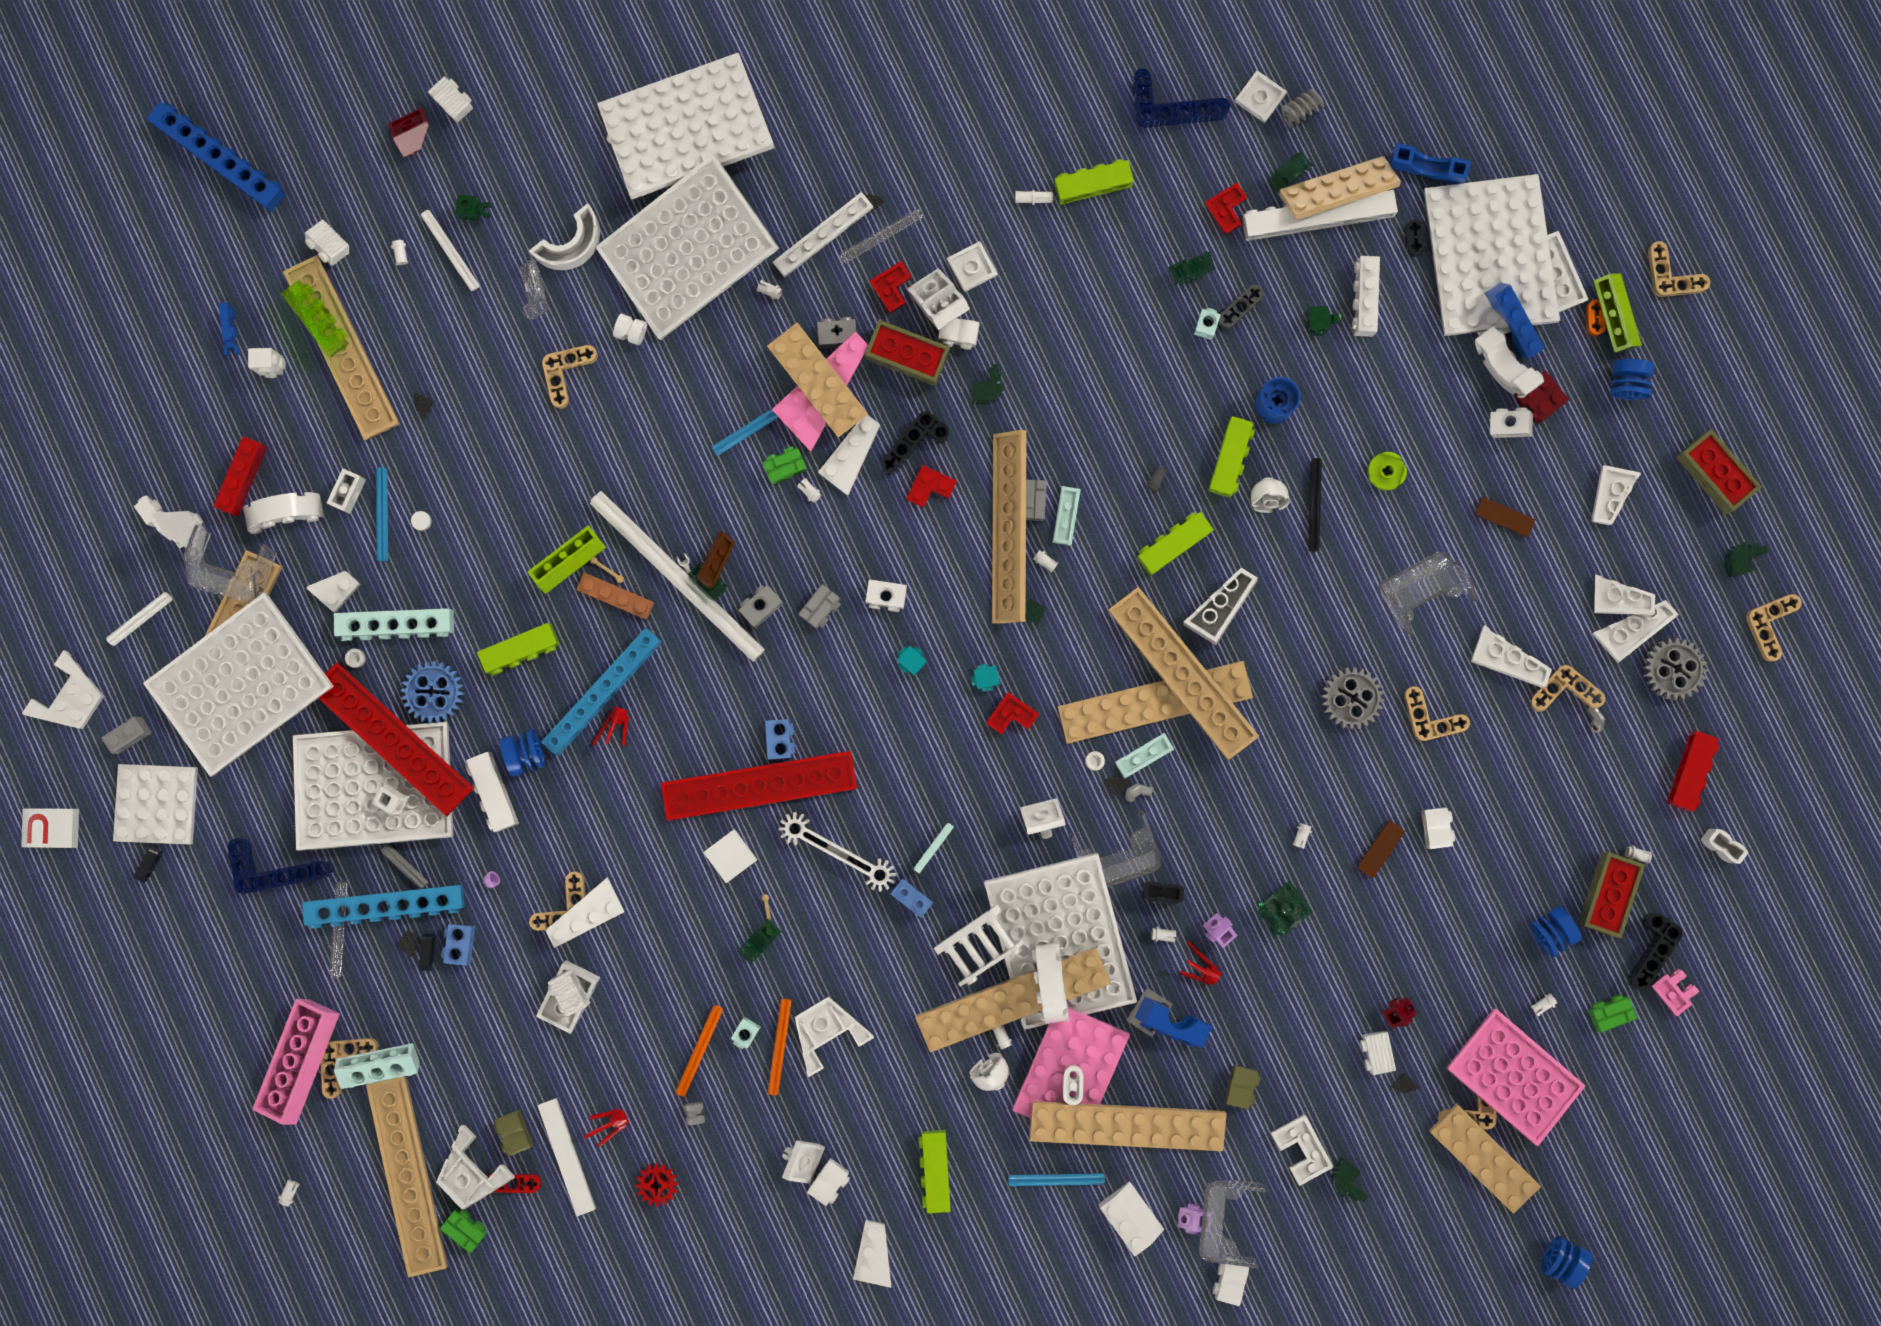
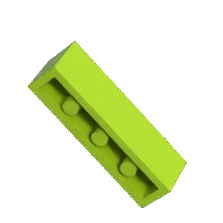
(1093, 182)
(1617, 313)
(1230, 457)
(1174, 544)
(566, 559)
(518, 648)
(936, 1171)

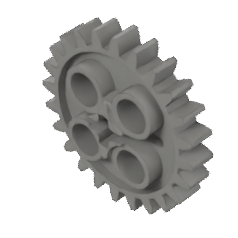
(1683, 654)
(1361, 683)

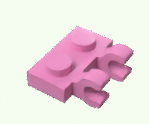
(1671, 994)

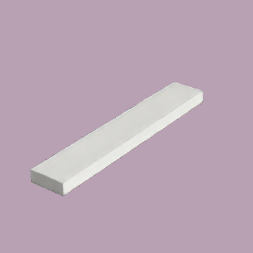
(823, 234)
(566, 1157)

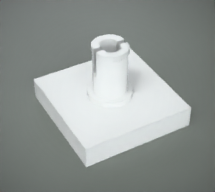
(1042, 817)
(802, 1161)

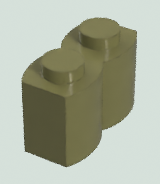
(1241, 1087)
(513, 1133)

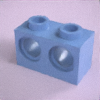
(773, 739)
(912, 898)
(464, 945)

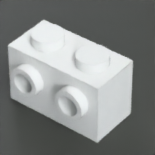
(266, 362)

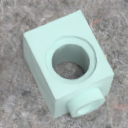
(1204, 331)
(753, 1029)

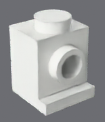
(147, 506)
(390, 800)

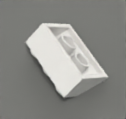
(1131, 1218)

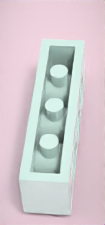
(376, 1066)

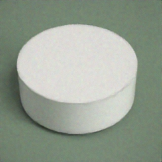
(421, 521)
(355, 658)
(1095, 761)

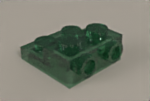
(1284, 909)

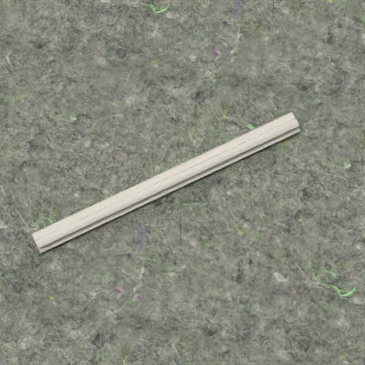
(677, 576)

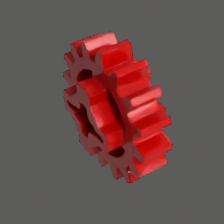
(648, 1185)

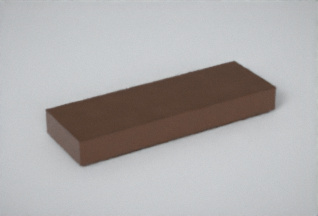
(1504, 517)
(715, 559)
(1380, 849)

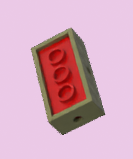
(907, 353)
(1718, 471)
(1611, 894)

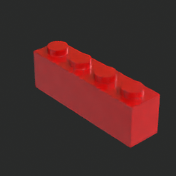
(240, 476)
(1693, 771)

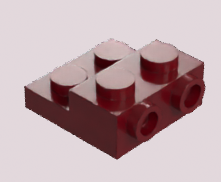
(1544, 399)

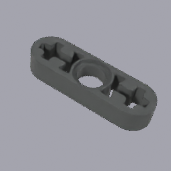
(1227, 312)

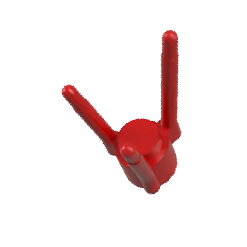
(615, 716)
(1209, 974)
(618, 1119)

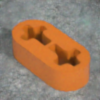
(1590, 318)

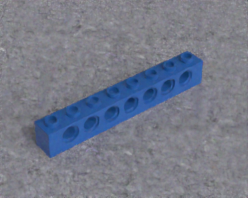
(164, 114)

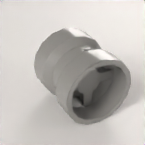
(694, 1113)

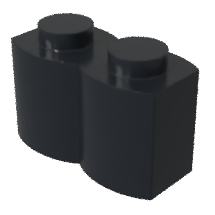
(1168, 892)

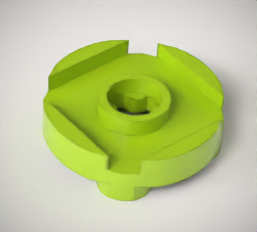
(1392, 480)

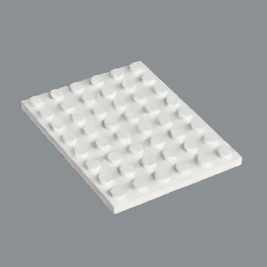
(682, 121)
(1488, 237)
(687, 247)
(238, 684)
(337, 788)
(1067, 907)

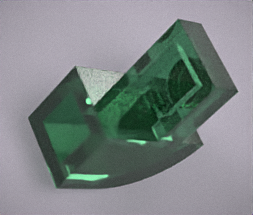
(1290, 171)
(1193, 269)
(991, 391)
(1738, 558)
(715, 592)
(759, 941)
(1343, 1178)

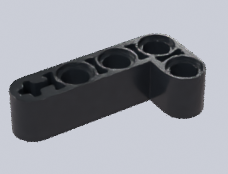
(911, 445)
(1651, 953)

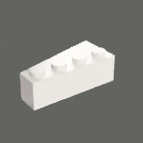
(1219, 610)

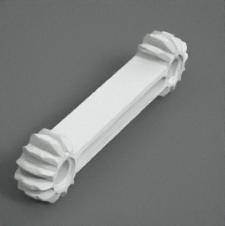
(836, 851)

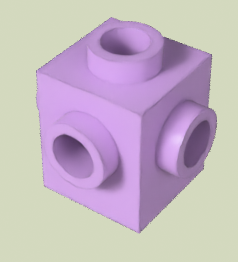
(1219, 930)
(1190, 1218)

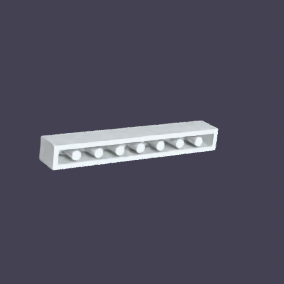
(1281, 222)

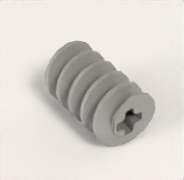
(1301, 106)

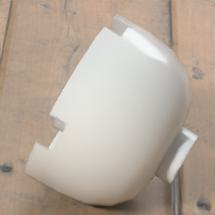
(1269, 495)
(990, 1074)

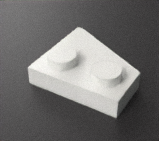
(335, 590)

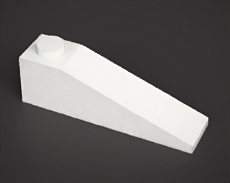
(176, 525)

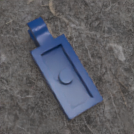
(228, 330)

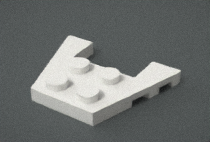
(75, 700)
(820, 1025)
(463, 1179)

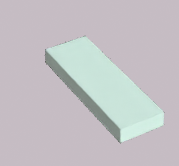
(1066, 516)
(1144, 755)
(933, 847)

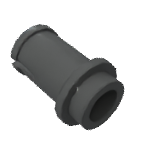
(1156, 479)

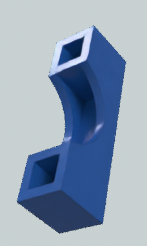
(1448, 170)
(1509, 307)
(1156, 1015)

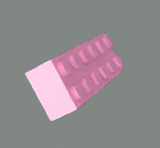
(296, 1061)

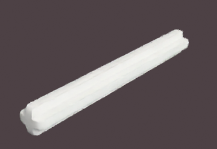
(450, 250)

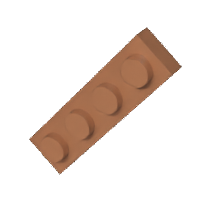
(615, 596)

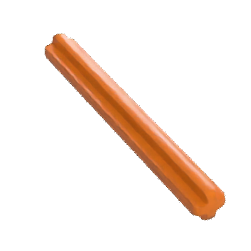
(779, 1046)
(699, 1050)

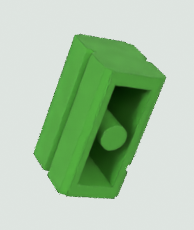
(785, 465)
(1612, 1013)
(464, 1230)

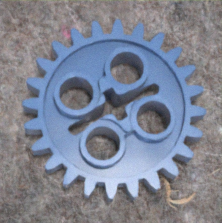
(431, 708)

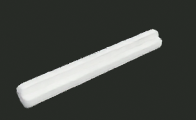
(138, 619)

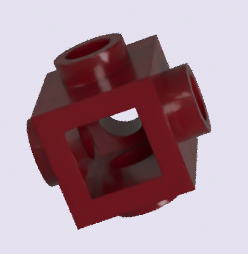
(1399, 1012)

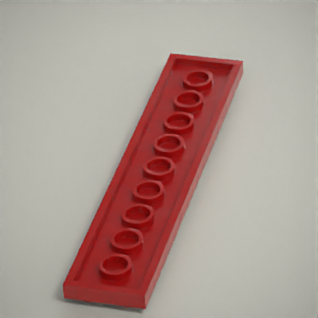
(394, 741)
(758, 785)

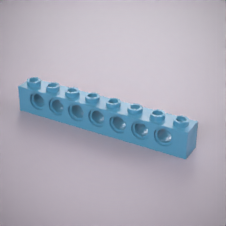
(601, 692)
(313, 917)

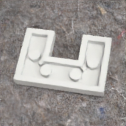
(1316, 1159)

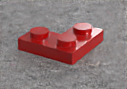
(1222, 207)
(886, 286)
(928, 481)
(1010, 709)

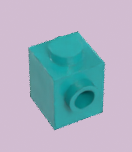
(911, 660)
(985, 677)

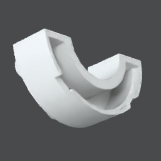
(577, 250)
(1504, 366)
(282, 508)
(1051, 983)

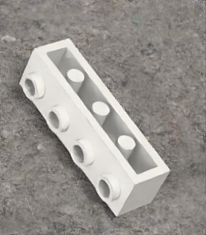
(1366, 296)
(492, 792)

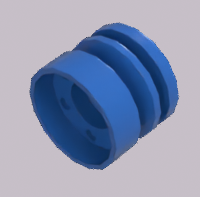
(1632, 379)
(1286, 396)
(518, 754)
(1554, 932)
(1566, 1262)

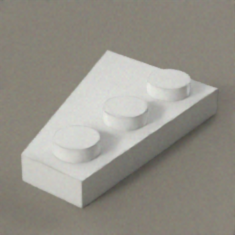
(1611, 493)
(1617, 598)
(872, 1259)

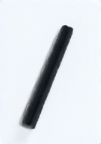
(1315, 505)

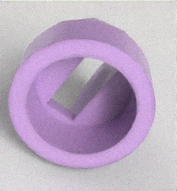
(494, 877)

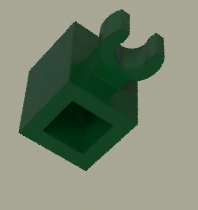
(470, 208)
(1319, 320)

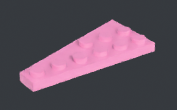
(799, 412)

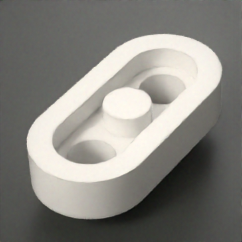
(1073, 1084)

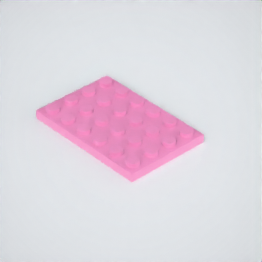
(1078, 1042)
(1515, 1077)

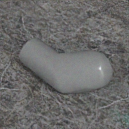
(1597, 721)
(1136, 790)

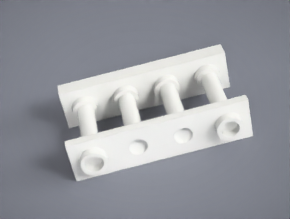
(962, 937)

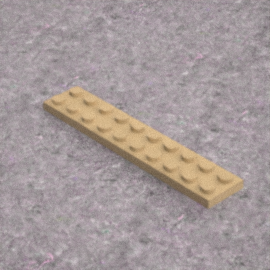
(351, 364)
(1009, 527)
(1183, 673)
(1142, 705)
(1007, 1001)
(1127, 1126)
(407, 1176)

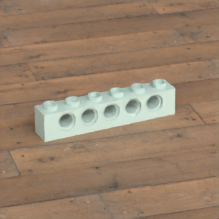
(344, 621)

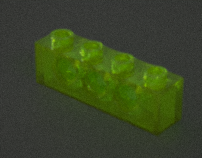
(294, 296)

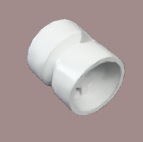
(630, 329)

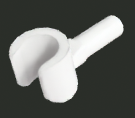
(684, 563)

